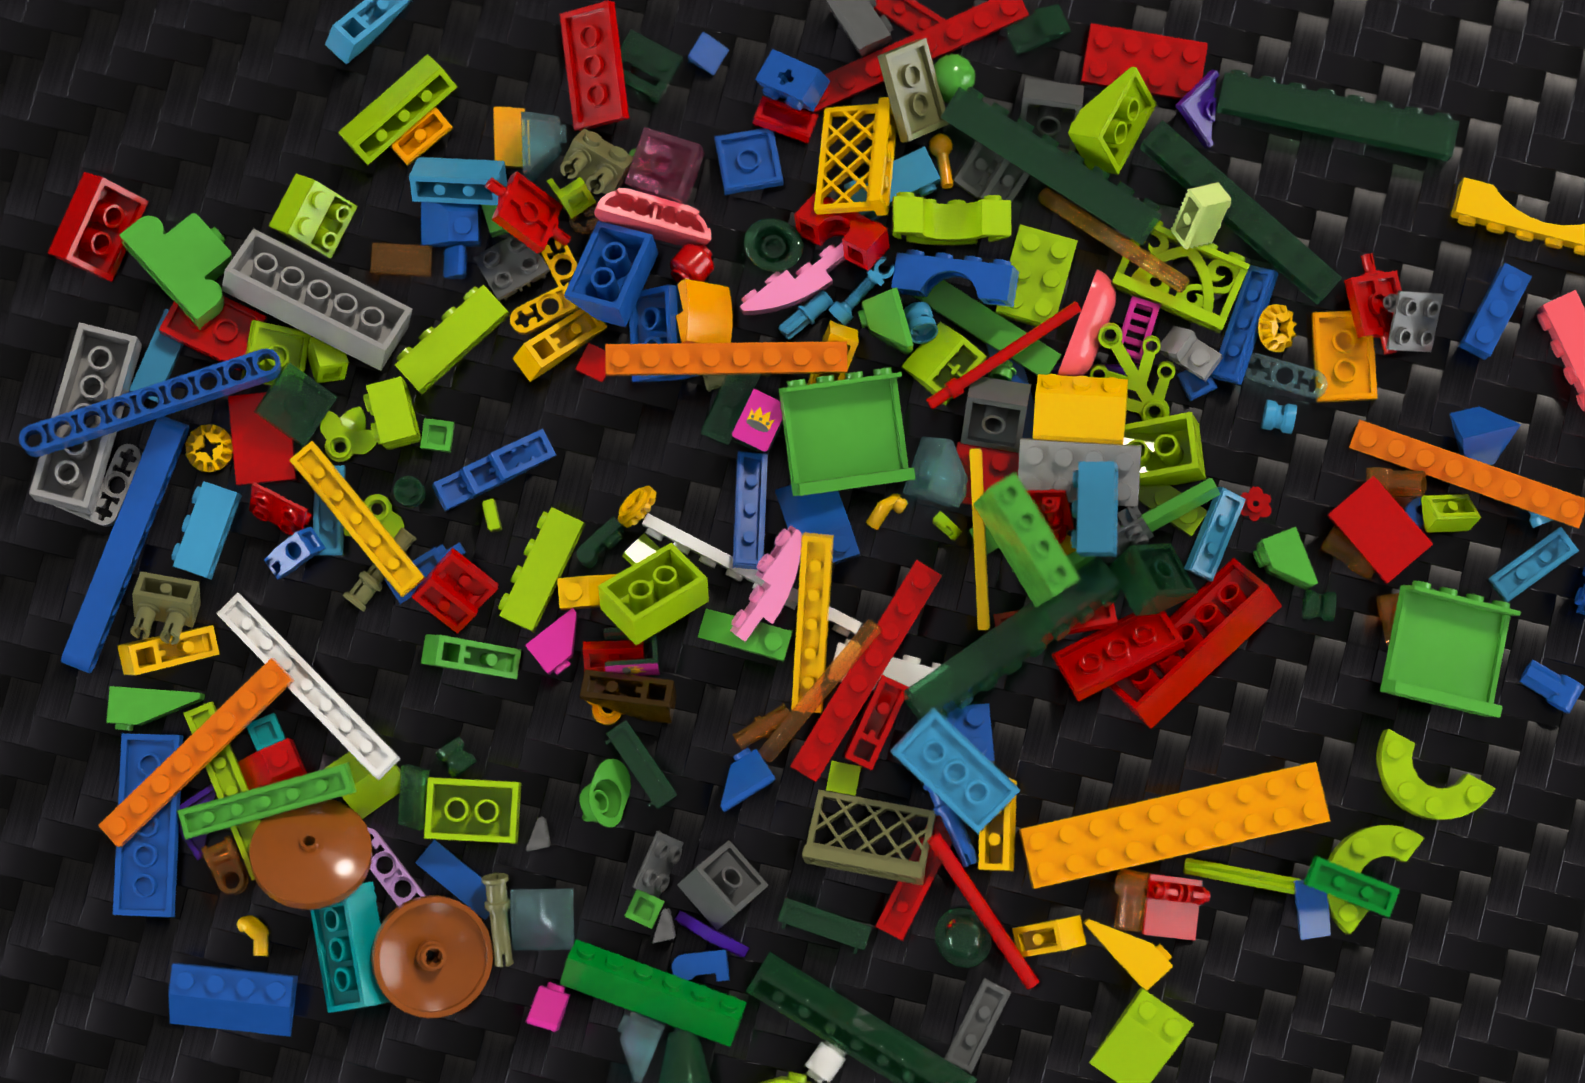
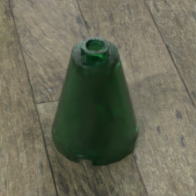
(684, 1059)

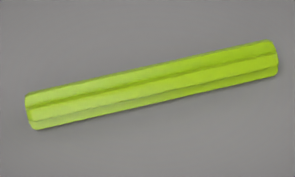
(1239, 875)

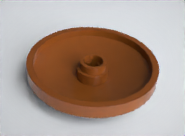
(311, 855)
(454, 972)

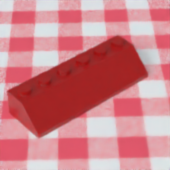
(1212, 629)

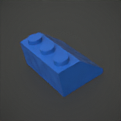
(612, 272)
(656, 323)

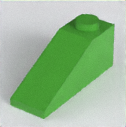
(763, 641)
(470, 656)
(143, 706)

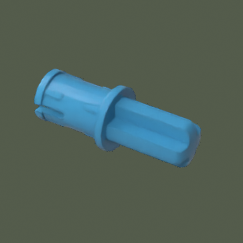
(805, 315)

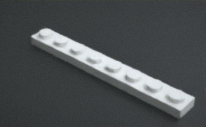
(712, 556)
(310, 687)

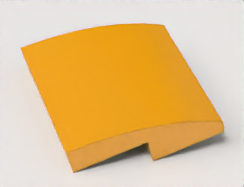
(705, 312)

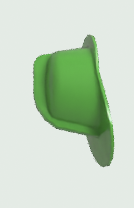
(606, 794)

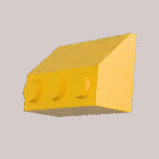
(1080, 409)

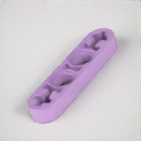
(396, 874)

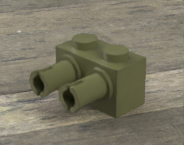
(596, 162)
(167, 601)

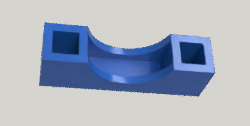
(919, 274)

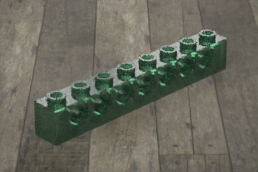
(1244, 214)

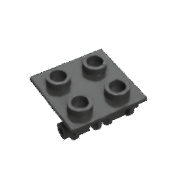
(510, 267)
(1413, 320)
(1133, 533)
(658, 864)

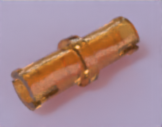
(761, 727)

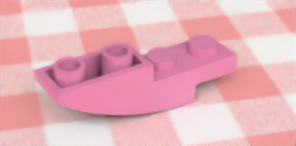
(785, 291)
(779, 574)

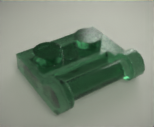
(651, 59)
(607, 536)

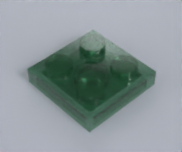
(295, 404)

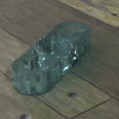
(1308, 375)

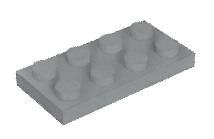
(1052, 463)

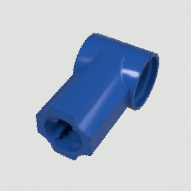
(1557, 689)

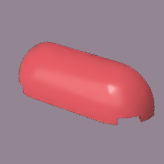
(653, 215)
(1094, 314)

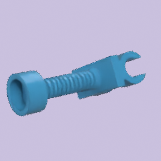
(843, 310)

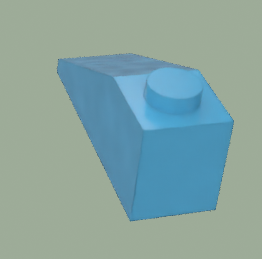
(362, 26)

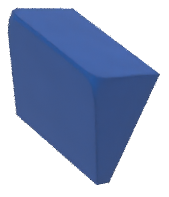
(707, 53)
(455, 262)

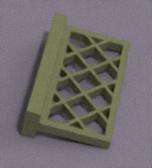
(863, 862)

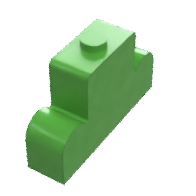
(182, 262)

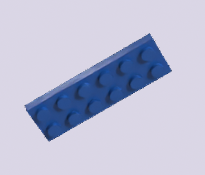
(148, 861)

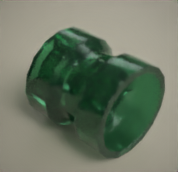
(409, 487)
(1312, 603)
(457, 759)

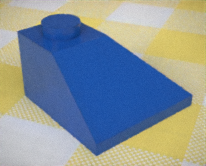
(450, 224)
(745, 778)

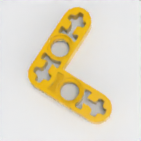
(557, 294)

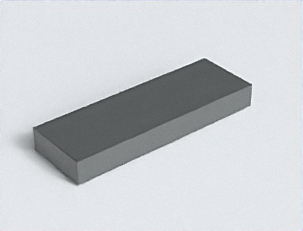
(977, 1025)

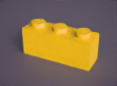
(998, 840)

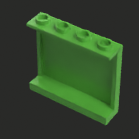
(844, 432)
(1025, 540)
(1447, 649)

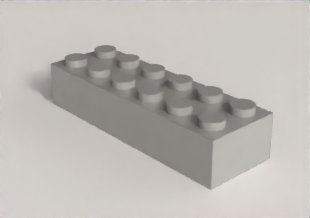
(316, 299)
(96, 370)

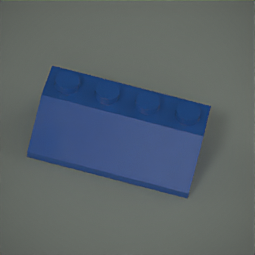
(232, 999)

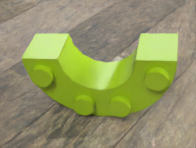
(950, 223)
(1413, 794)
(1356, 852)

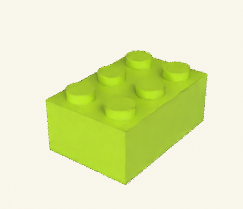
(1043, 272)
(653, 593)
(472, 810)

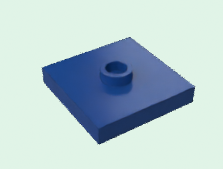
(748, 161)

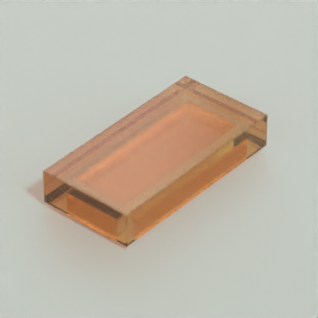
(401, 259)

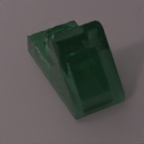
(1037, 29)

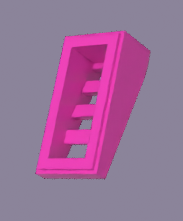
(1144, 305)

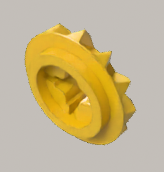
(1268, 328)
(221, 454)
(636, 506)

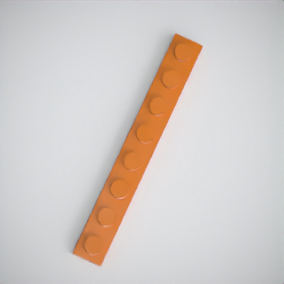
(726, 358)
(1469, 474)
(196, 752)

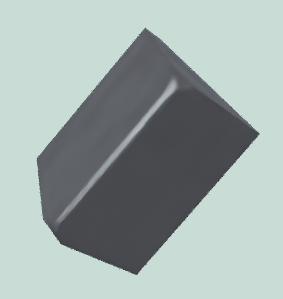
(540, 836)
(665, 928)

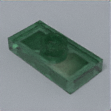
(413, 797)

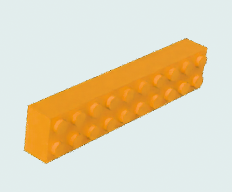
(1174, 825)

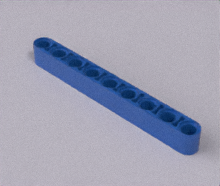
(135, 401)
(125, 544)

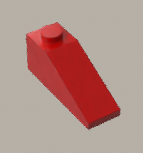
(875, 723)

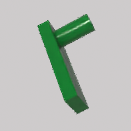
(1351, 886)

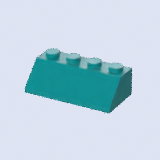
(344, 950)

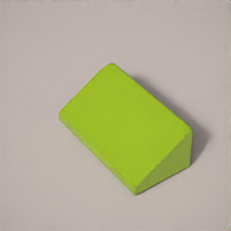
(1448, 513)

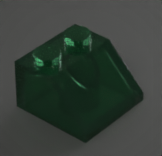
(1152, 578)

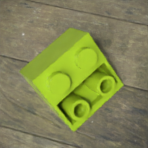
(313, 215)
(942, 359)

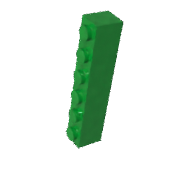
(653, 993)

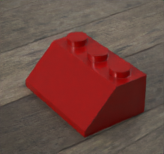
(93, 226)

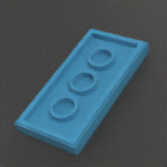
(955, 770)

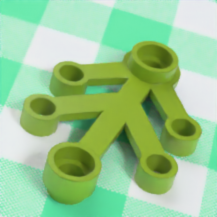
(1137, 377)

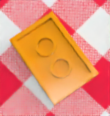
(1343, 358)

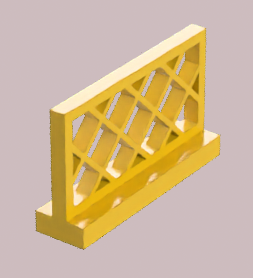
(881, 162)

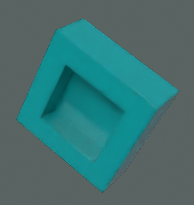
(265, 731)

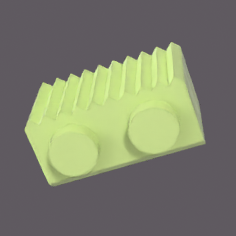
(1201, 215)

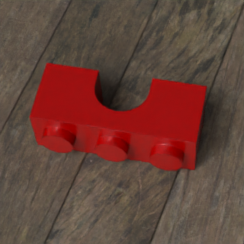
(863, 239)

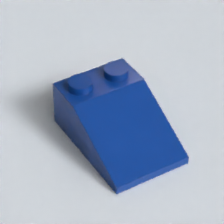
(820, 515)

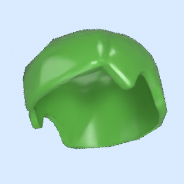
(952, 73)

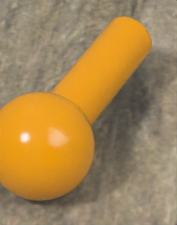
(941, 146)

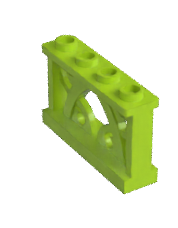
(1200, 311)

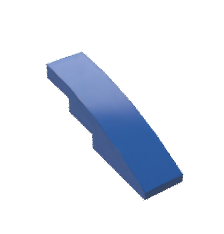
(493, 470)

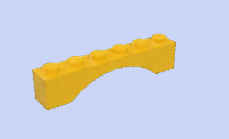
(1484, 205)

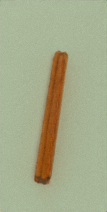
(1113, 240)
(820, 690)

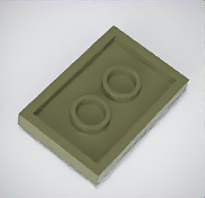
(913, 89)

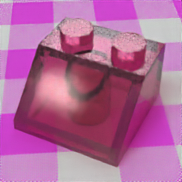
(665, 166)

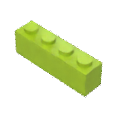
(397, 109)
(451, 339)
(543, 566)

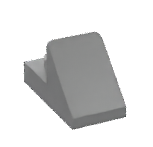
(1190, 353)

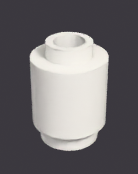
(825, 1062)

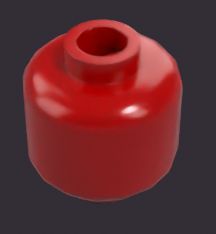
(692, 263)

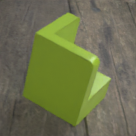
(573, 197)
(326, 361)

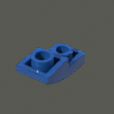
(1312, 911)

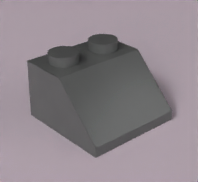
(862, 24)
(1051, 109)
(995, 414)
(722, 885)

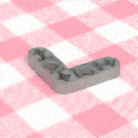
(111, 473)

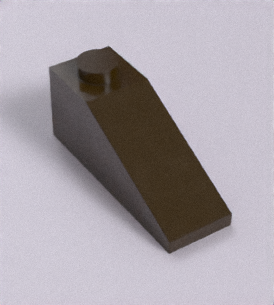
(632, 695)

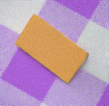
(421, 136)
(508, 136)

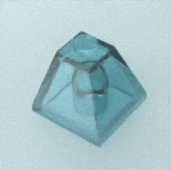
(540, 142)
(938, 473)
(542, 919)
(639, 1041)

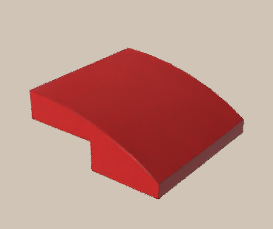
(455, 590)

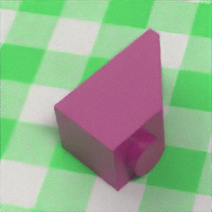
(556, 644)
(549, 1007)

